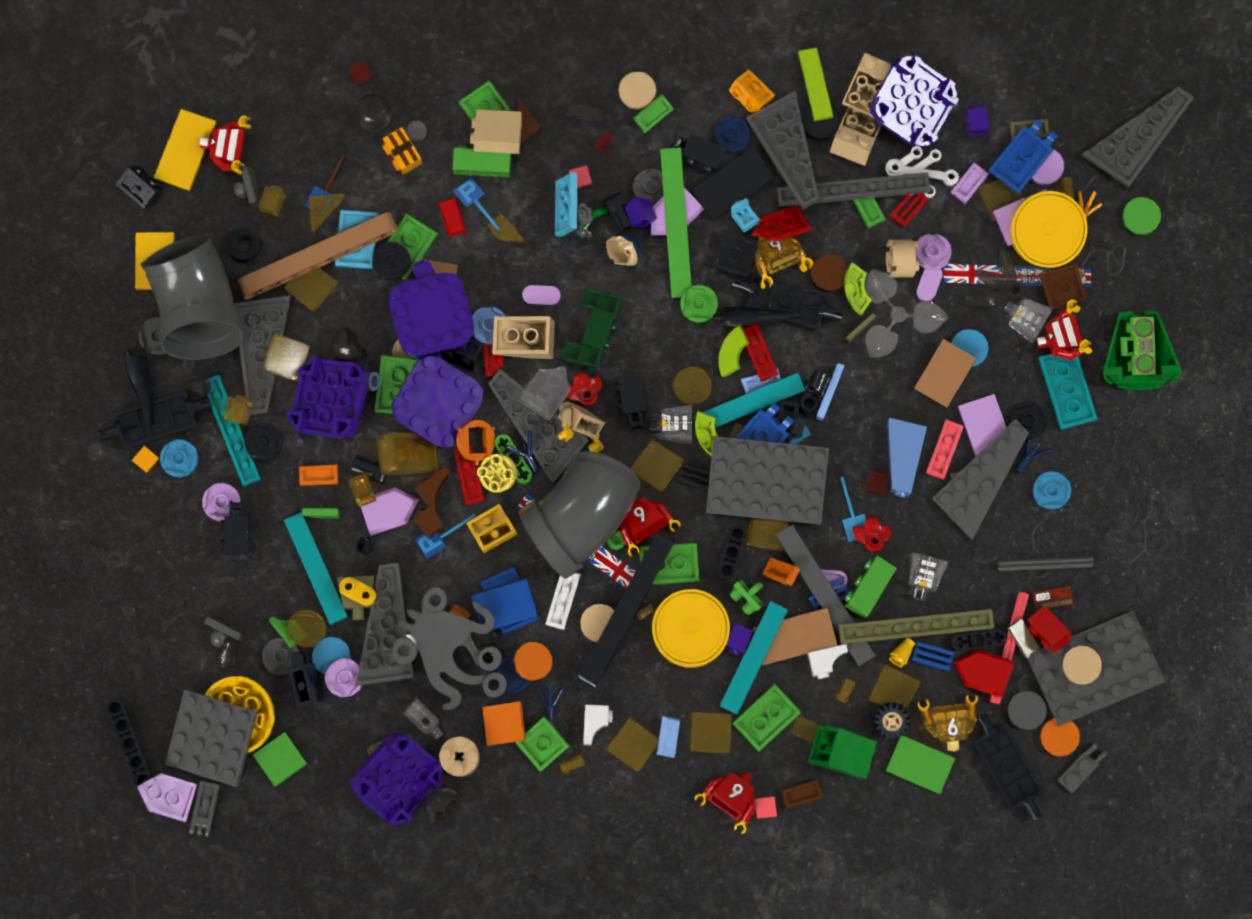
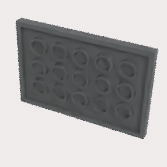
(767, 480)
(1125, 669)

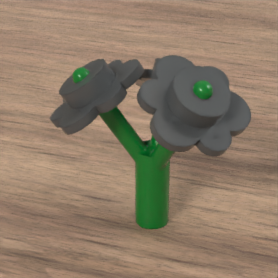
(585, 217)

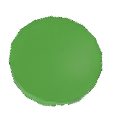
(1141, 216)
(699, 303)

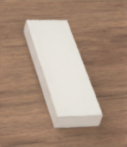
(562, 601)

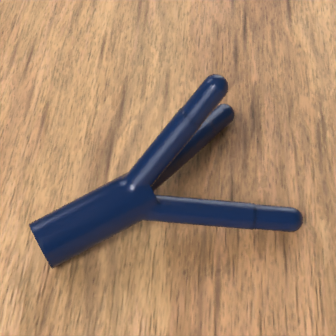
(528, 452)
(1029, 456)
(549, 704)

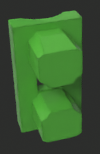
(742, 590)

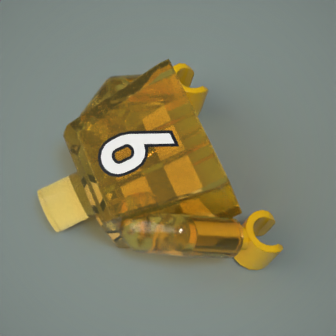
(778, 255)
(950, 722)

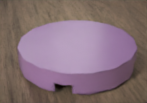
(1050, 170)
(933, 252)
(217, 501)
(342, 677)

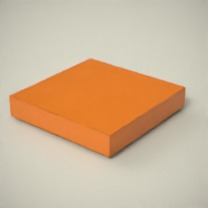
(504, 723)

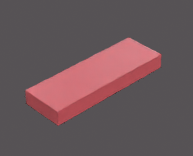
(944, 449)

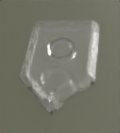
(546, 391)

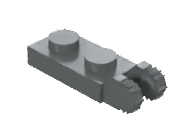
(1080, 769)

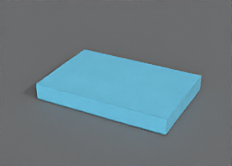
(566, 204)
(363, 257)

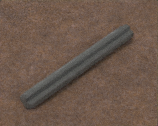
(1045, 563)

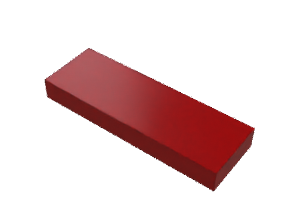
(759, 353)
(469, 478)

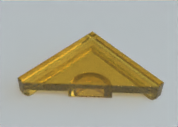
(322, 207)

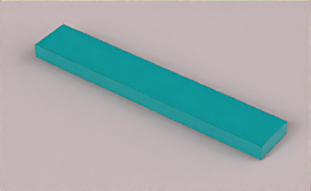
(755, 399)
(232, 434)
(315, 568)
(754, 657)

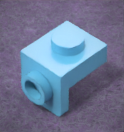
(744, 215)

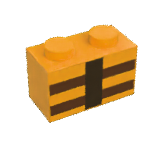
(402, 151)

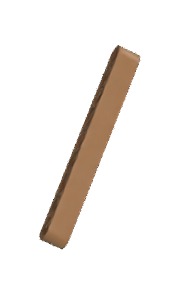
(317, 255)

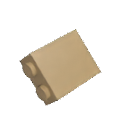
(496, 131)

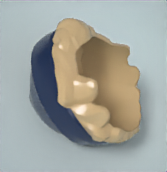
(624, 249)

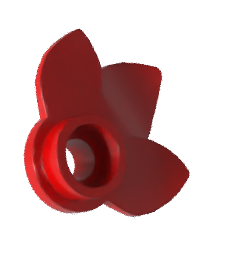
(582, 386)
(872, 531)

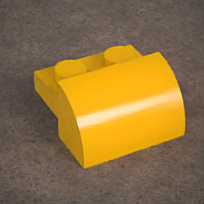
(491, 528)

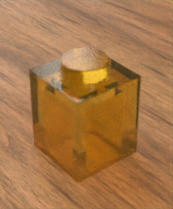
(272, 200)
(238, 410)
(362, 490)

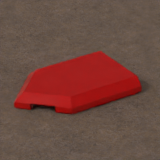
(782, 224)
(985, 672)

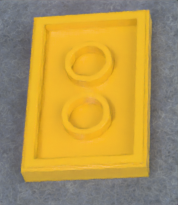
(145, 246)

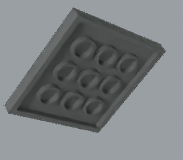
(211, 737)

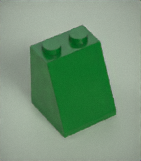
(842, 751)

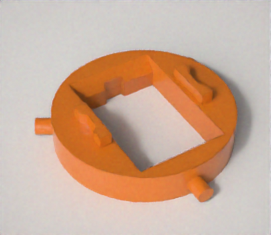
(488, 440)

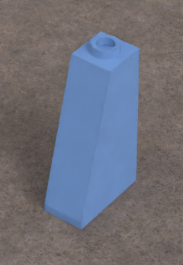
(904, 447)

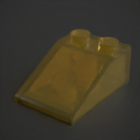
(405, 454)

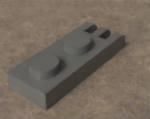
(204, 808)

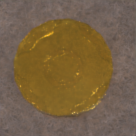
(692, 385)
(306, 628)

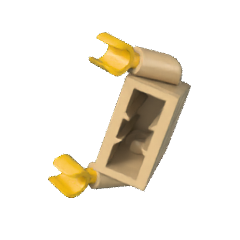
(580, 421)

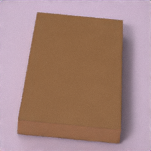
(801, 636)

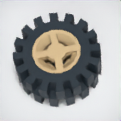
(889, 726)

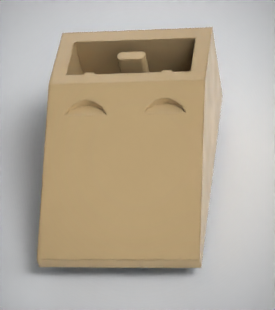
(866, 83)
(855, 136)

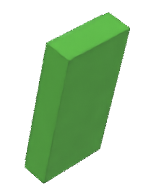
(653, 113)
(869, 211)

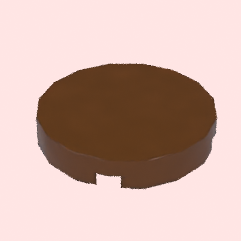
(829, 272)

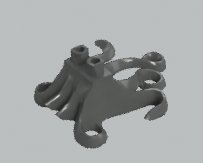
(436, 638)

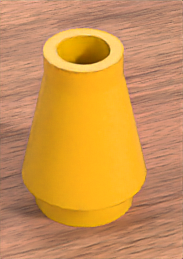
(902, 653)

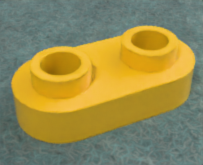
(357, 591)

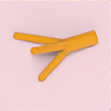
(1086, 212)

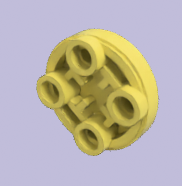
(497, 472)

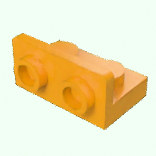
(751, 92)

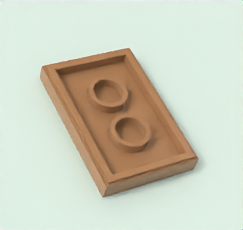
(945, 373)

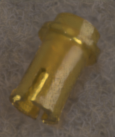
(1067, 186)
(845, 690)
(571, 764)

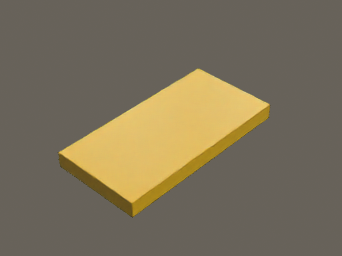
(183, 150)

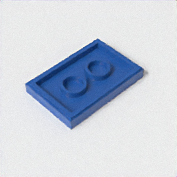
(502, 579)
(507, 604)

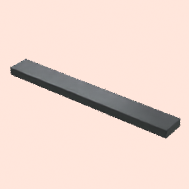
(862, 188)
(821, 589)

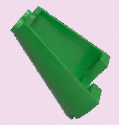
(1165, 358)

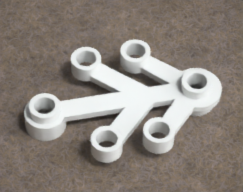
(920, 168)

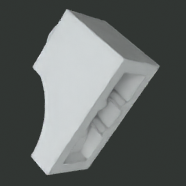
(822, 660)
(595, 719)

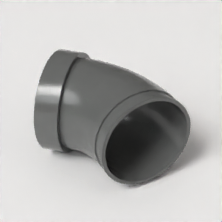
(193, 299)
(581, 510)

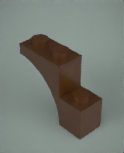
(429, 490)

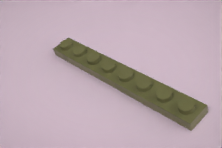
(916, 626)

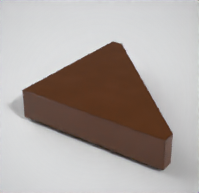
(529, 124)

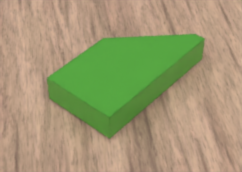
(328, 513)
(281, 628)

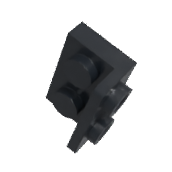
(139, 185)
(464, 356)

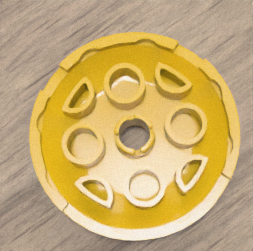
(250, 695)

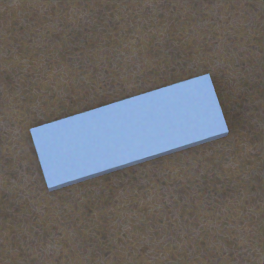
(829, 392)

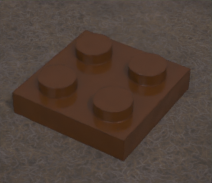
(1063, 285)

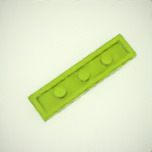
(815, 84)

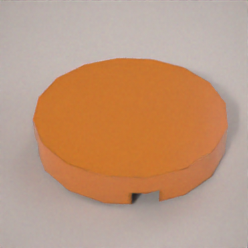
(533, 661)
(1059, 740)

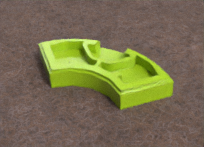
(855, 288)
(731, 351)
(705, 431)

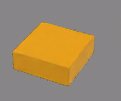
(145, 459)

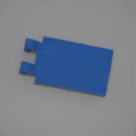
(1023, 157)
(766, 426)

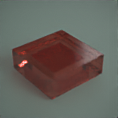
(360, 72)
(603, 141)
(878, 483)

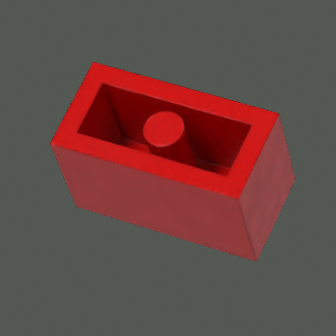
(1049, 630)

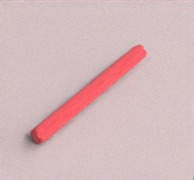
(1010, 644)

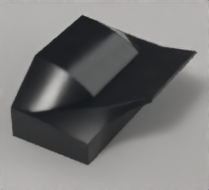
(793, 410)

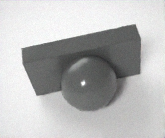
(248, 187)
(221, 632)

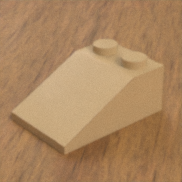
(524, 337)

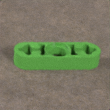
(525, 468)

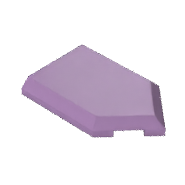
(692, 206)
(389, 511)
(168, 796)

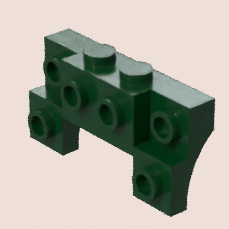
(596, 336)

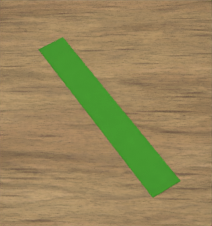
(675, 221)

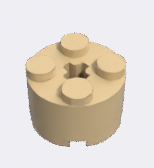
(901, 258)
(448, 756)

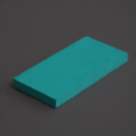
(1067, 391)

